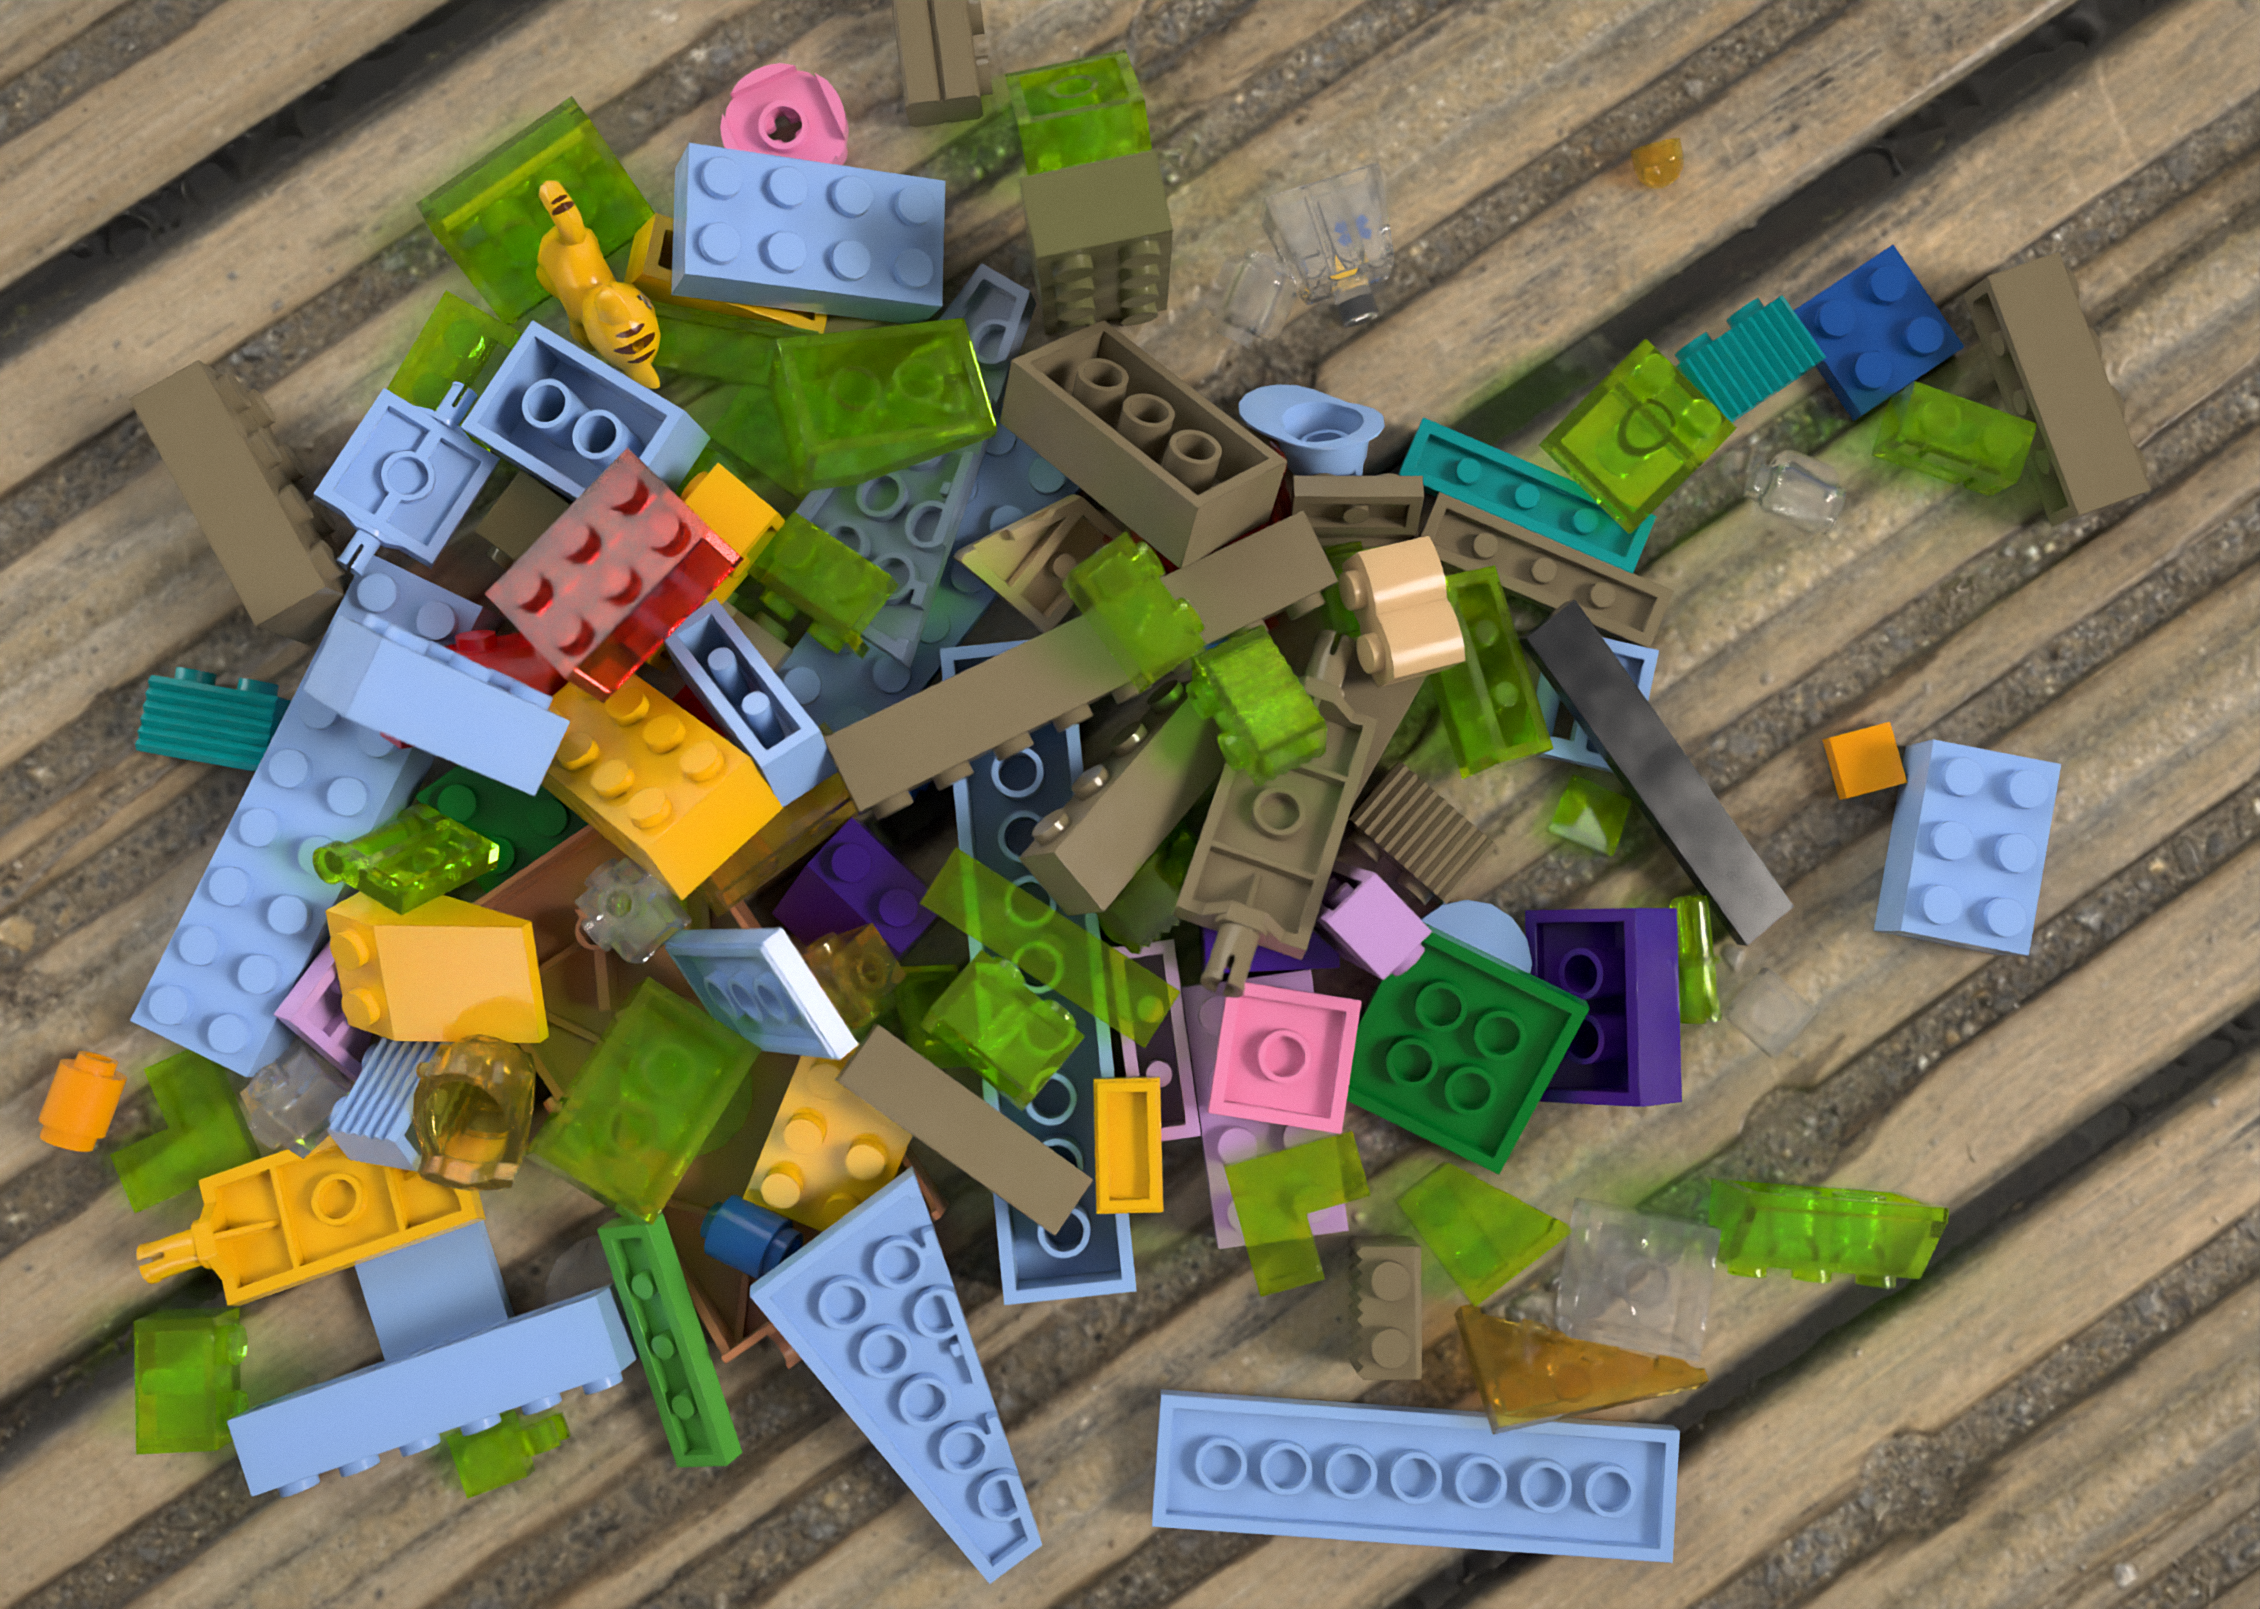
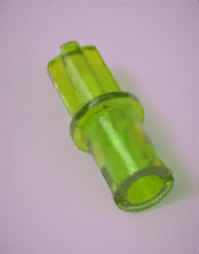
(1696, 961)

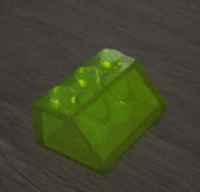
(496, 221)
(1823, 1231)

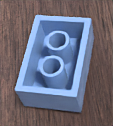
(574, 415)
(437, 701)
(1967, 848)

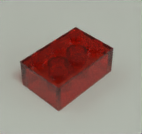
(613, 577)

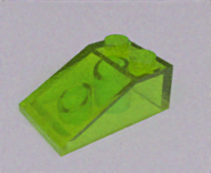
(877, 400)

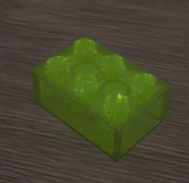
(643, 1102)

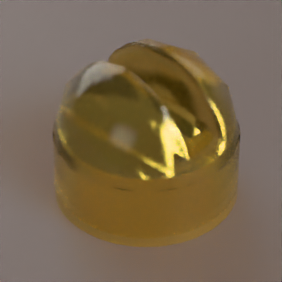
(1658, 162)

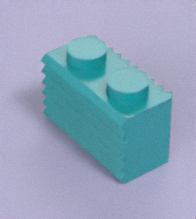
(1752, 360)
(208, 722)

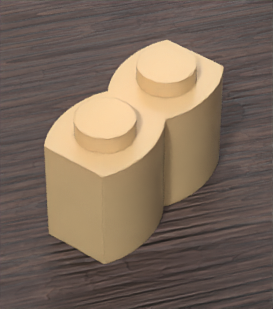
(1401, 611)

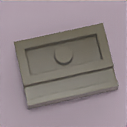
(1359, 508)

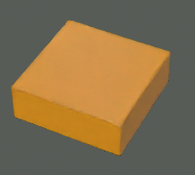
(1864, 761)

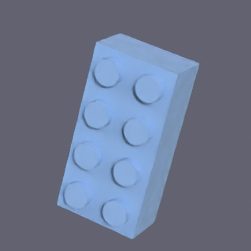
(807, 235)

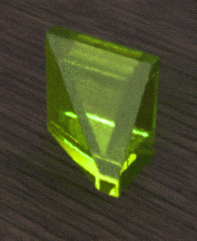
(1590, 817)

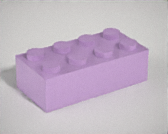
(1234, 1138)

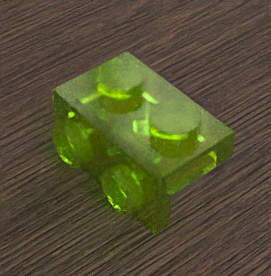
(821, 582)

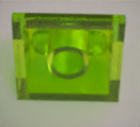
(1078, 112)
(1637, 436)

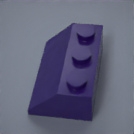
(1630, 978)

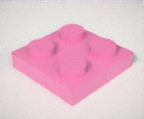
(1285, 1057)

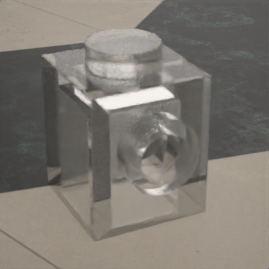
(294, 1099)

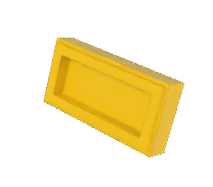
(1128, 1145)

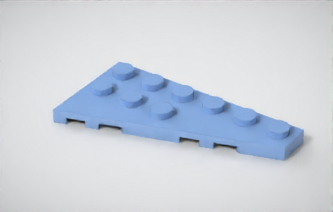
(892, 1346)

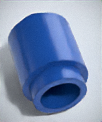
(748, 1236)

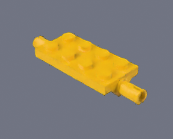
(305, 1219)

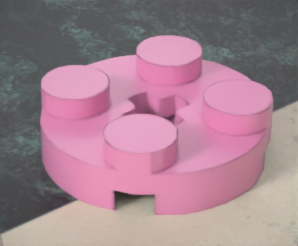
(799, 96)

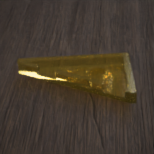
(1544, 1376)

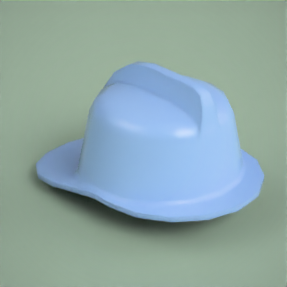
(1313, 428)

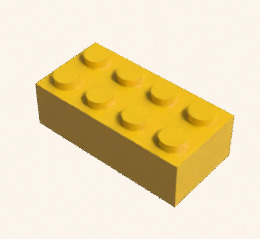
(657, 782)

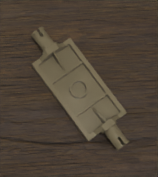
(1275, 845)

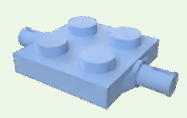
(406, 478)

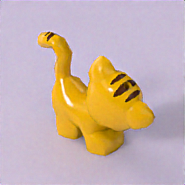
(601, 312)

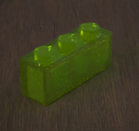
(1490, 695)

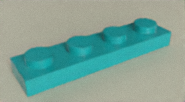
(1520, 494)

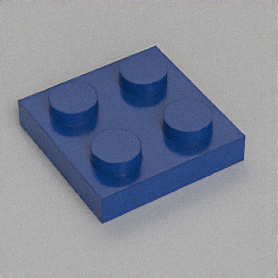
(1876, 332)

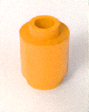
(81, 1101)

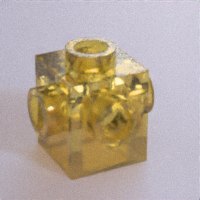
(838, 967)

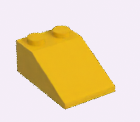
(437, 971)

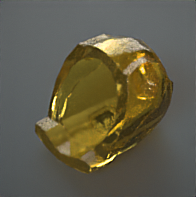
(474, 1113)

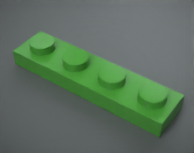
(670, 1342)

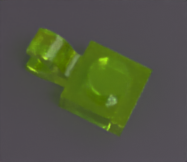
(503, 1451)

